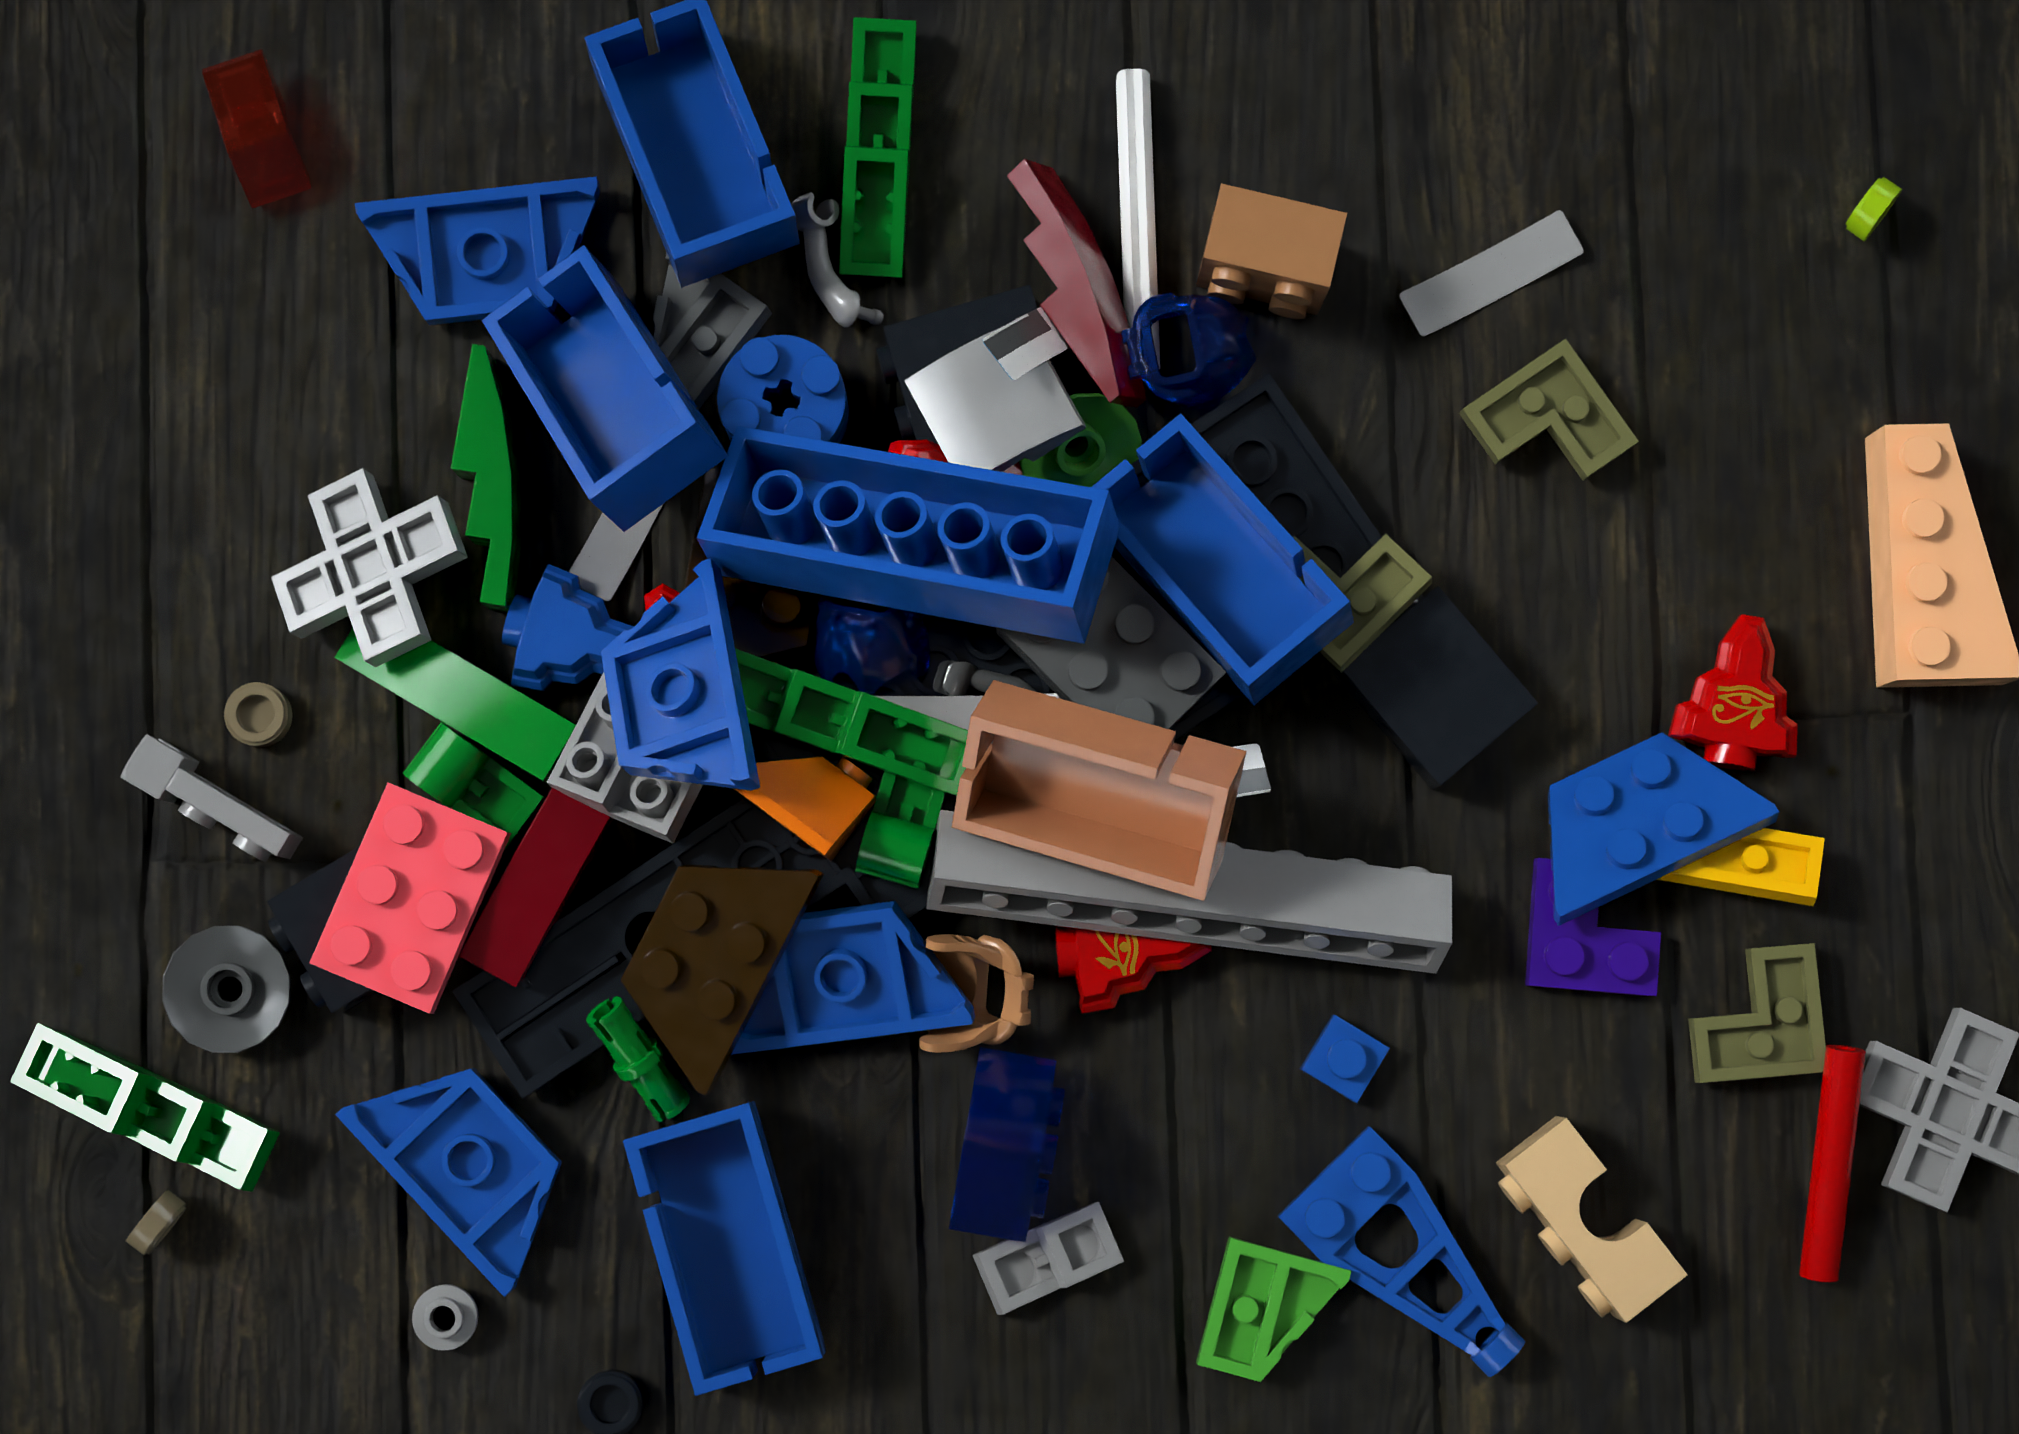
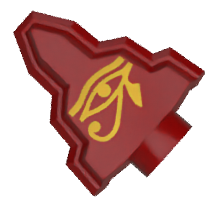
(1738, 704)
(1117, 963)

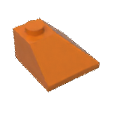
(814, 799)

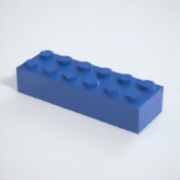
(911, 533)

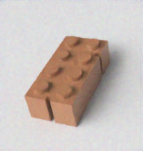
(1097, 789)

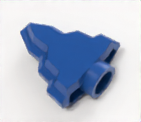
(558, 632)

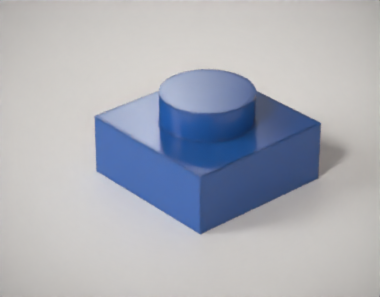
(1344, 1058)

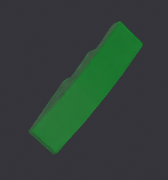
(878, 147)
(488, 457)
(470, 703)
(852, 724)
(144, 1107)

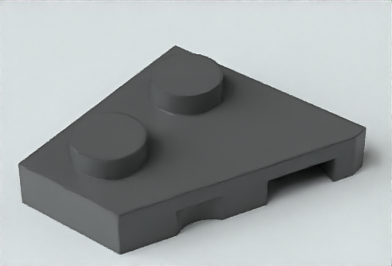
(704, 328)

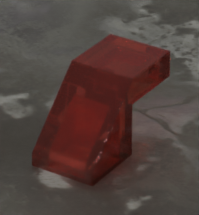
(256, 128)

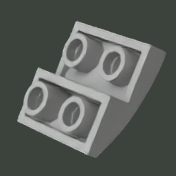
(987, 416)
(592, 775)

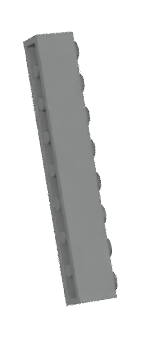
(1255, 901)

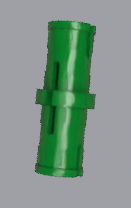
(638, 1059)

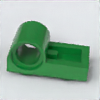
(473, 783)
(900, 831)

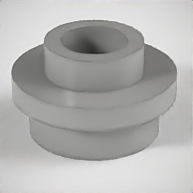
(465, 1317)

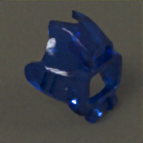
(1218, 345)
(868, 643)

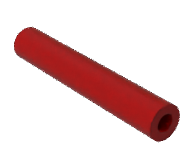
(1832, 1163)

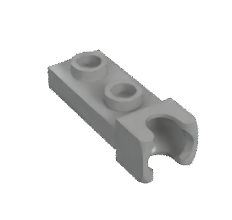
(170, 775)

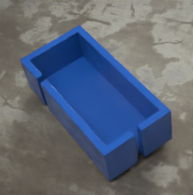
(693, 142)
(605, 390)
(1222, 561)
(725, 1248)

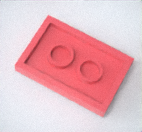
(410, 898)

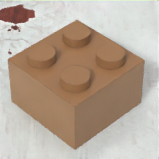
(1270, 251)

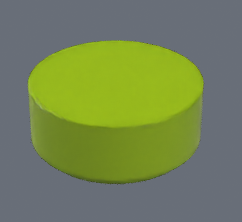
(1872, 208)

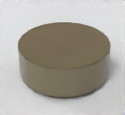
(258, 714)
(156, 1223)

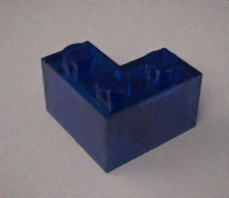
(1007, 1145)

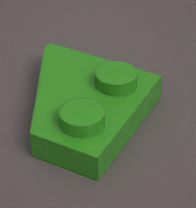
(1263, 1306)

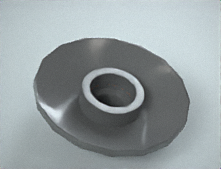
(195, 984)

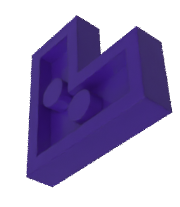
(1581, 953)

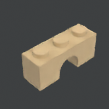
(1619, 1270)

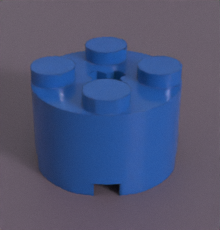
(779, 366)

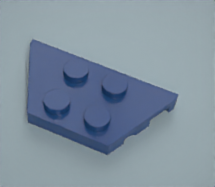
(481, 246)
(681, 691)
(1642, 820)
(851, 979)
(464, 1165)

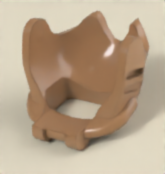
(968, 965)

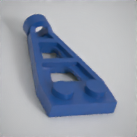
(1347, 1196)

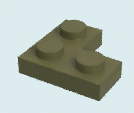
(1552, 396)
(1379, 591)
(1782, 1031)

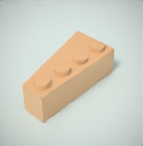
(1930, 568)

